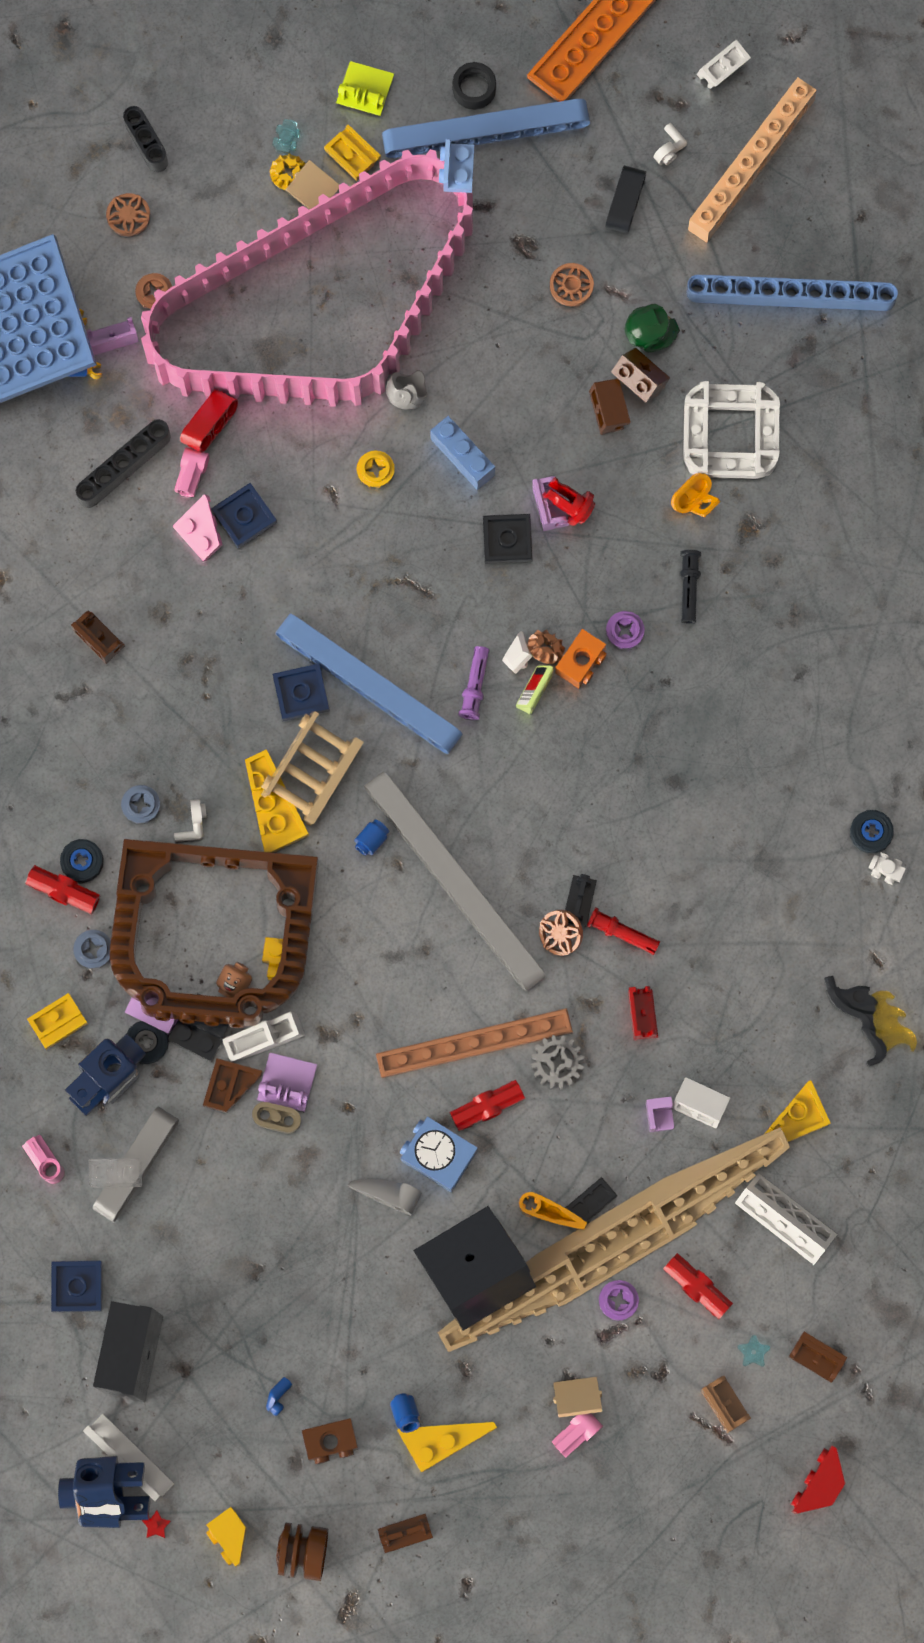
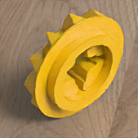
(277, 169)
(383, 461)

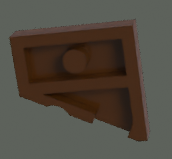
(229, 1084)

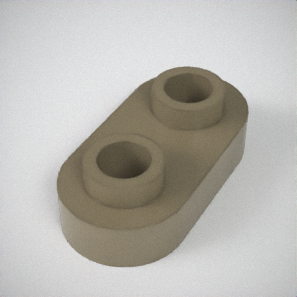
(277, 1117)

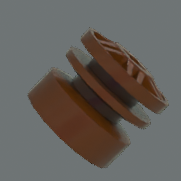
(302, 1551)

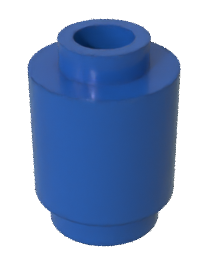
(371, 837)
(405, 1413)

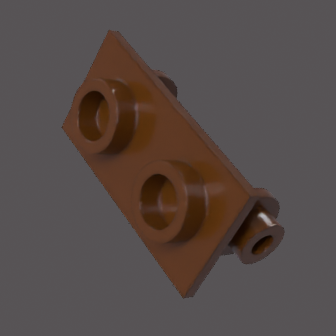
(405, 1533)

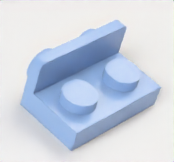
(458, 167)

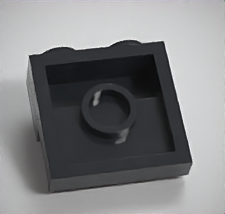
(199, 1038)

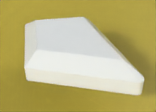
(518, 653)

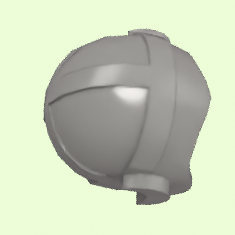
(406, 390)

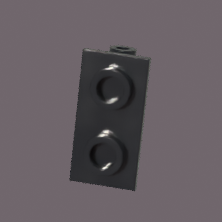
(580, 897)

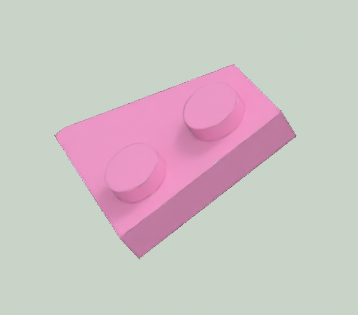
(200, 529)

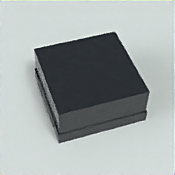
(475, 1267)
(128, 1351)

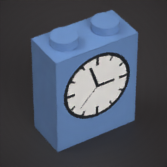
(438, 1153)

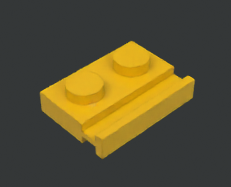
(352, 152)
(57, 1021)

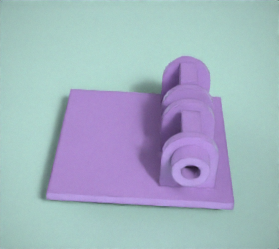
(287, 1082)

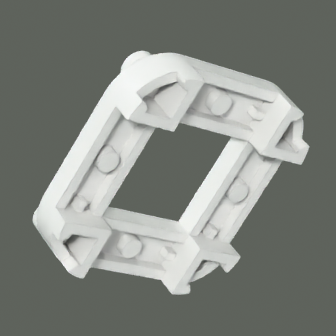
(731, 397)

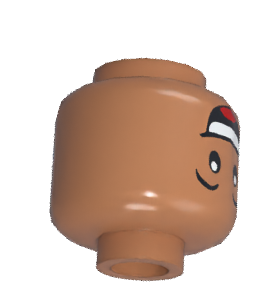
(233, 979)

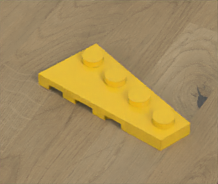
(277, 818)

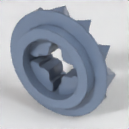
(134, 795)
(82, 945)

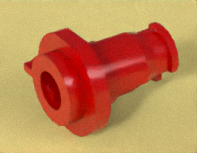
(578, 507)

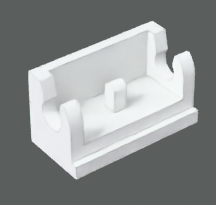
(724, 64)
(700, 1103)

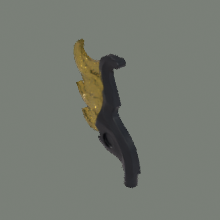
(876, 1015)

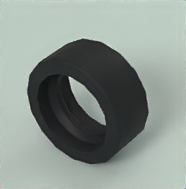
(471, 69)

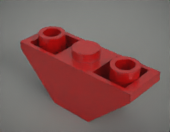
(822, 1485)

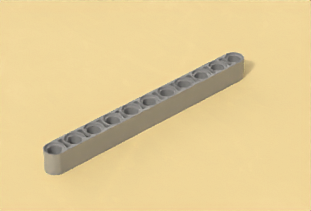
(455, 881)

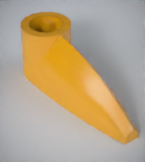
(550, 1211)

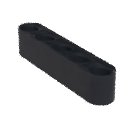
(120, 474)

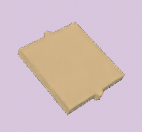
(311, 184)
(577, 1397)

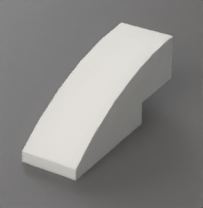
(263, 1037)

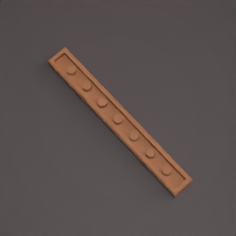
(474, 1043)

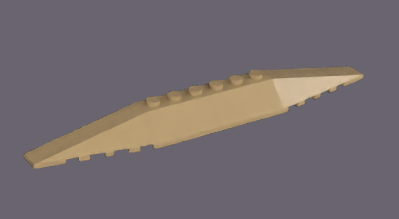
(626, 1234)

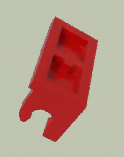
(642, 1013)

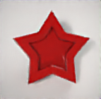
(156, 1525)

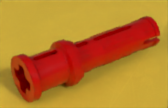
(612, 926)

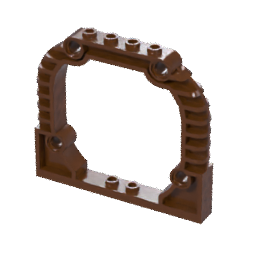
(145, 864)

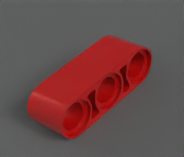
(209, 421)

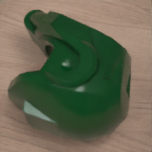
(648, 326)

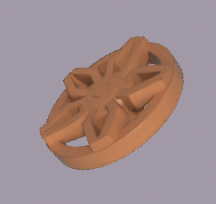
(128, 214)
(571, 284)
(560, 932)

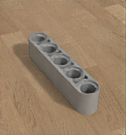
(146, 1148)

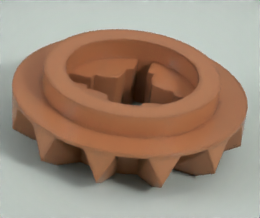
(143, 288)
(546, 654)

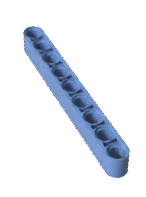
(487, 127)
(801, 286)
(369, 683)

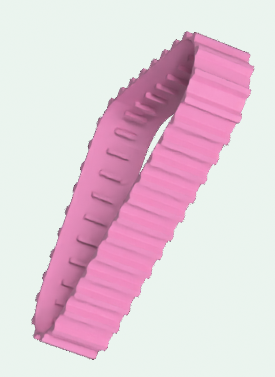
(288, 233)

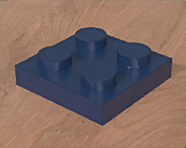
(244, 515)
(300, 692)
(76, 1286)

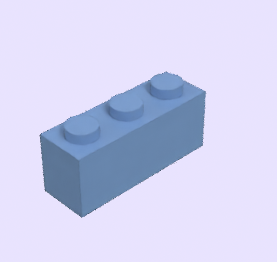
(462, 452)

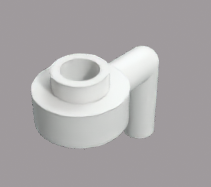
(667, 153)
(198, 812)

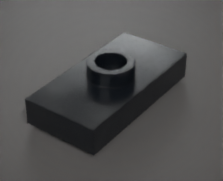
(592, 1200)

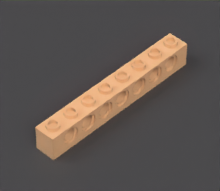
(752, 160)

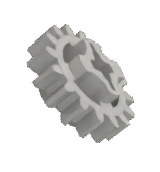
(569, 1064)

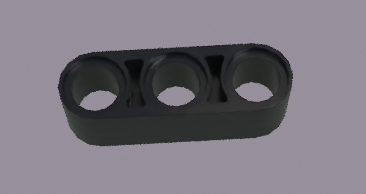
(141, 129)
(625, 199)

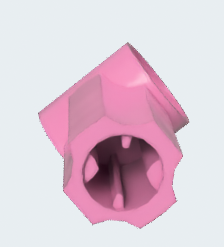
(192, 467)
(43, 1158)
(580, 1429)

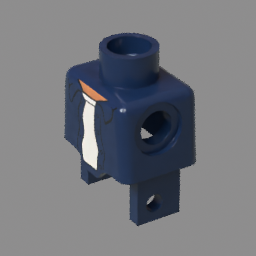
(95, 1080)
(99, 1492)

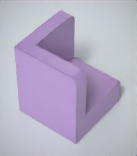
(660, 1114)

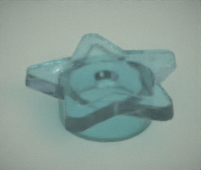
(760, 1350)

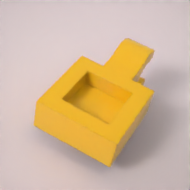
(272, 955)

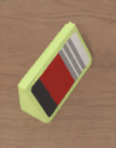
(535, 688)

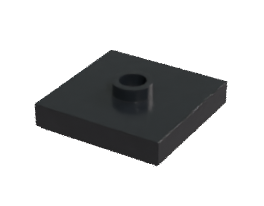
(507, 538)

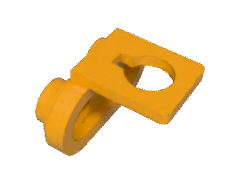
(693, 495)

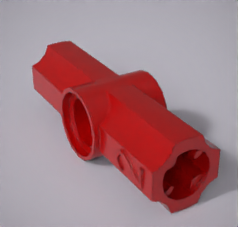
(63, 889)
(487, 1105)
(698, 1286)

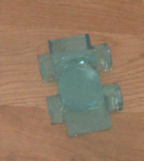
(286, 132)

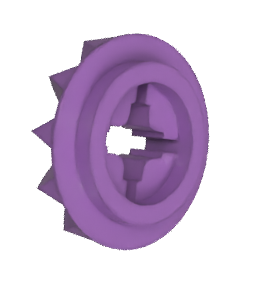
(625, 619)
(629, 1294)

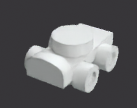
(891, 869)

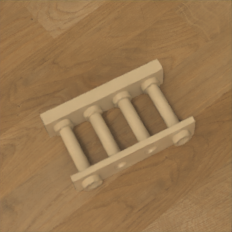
(335, 769)

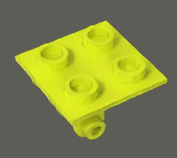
(365, 88)

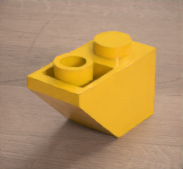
(230, 1533)

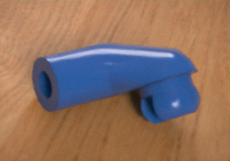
(275, 1394)

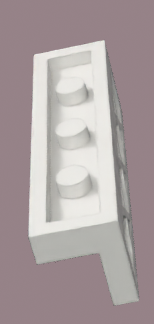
(783, 1220)
(115, 1443)

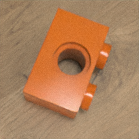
(583, 645)

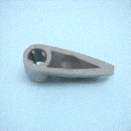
(390, 1193)

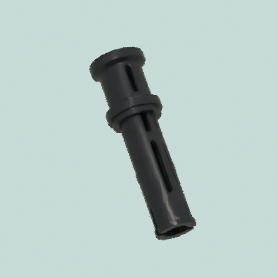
(690, 574)

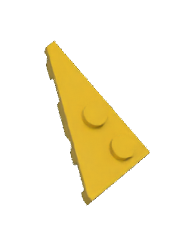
(802, 1115)
(435, 1443)

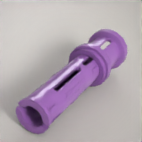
(473, 693)

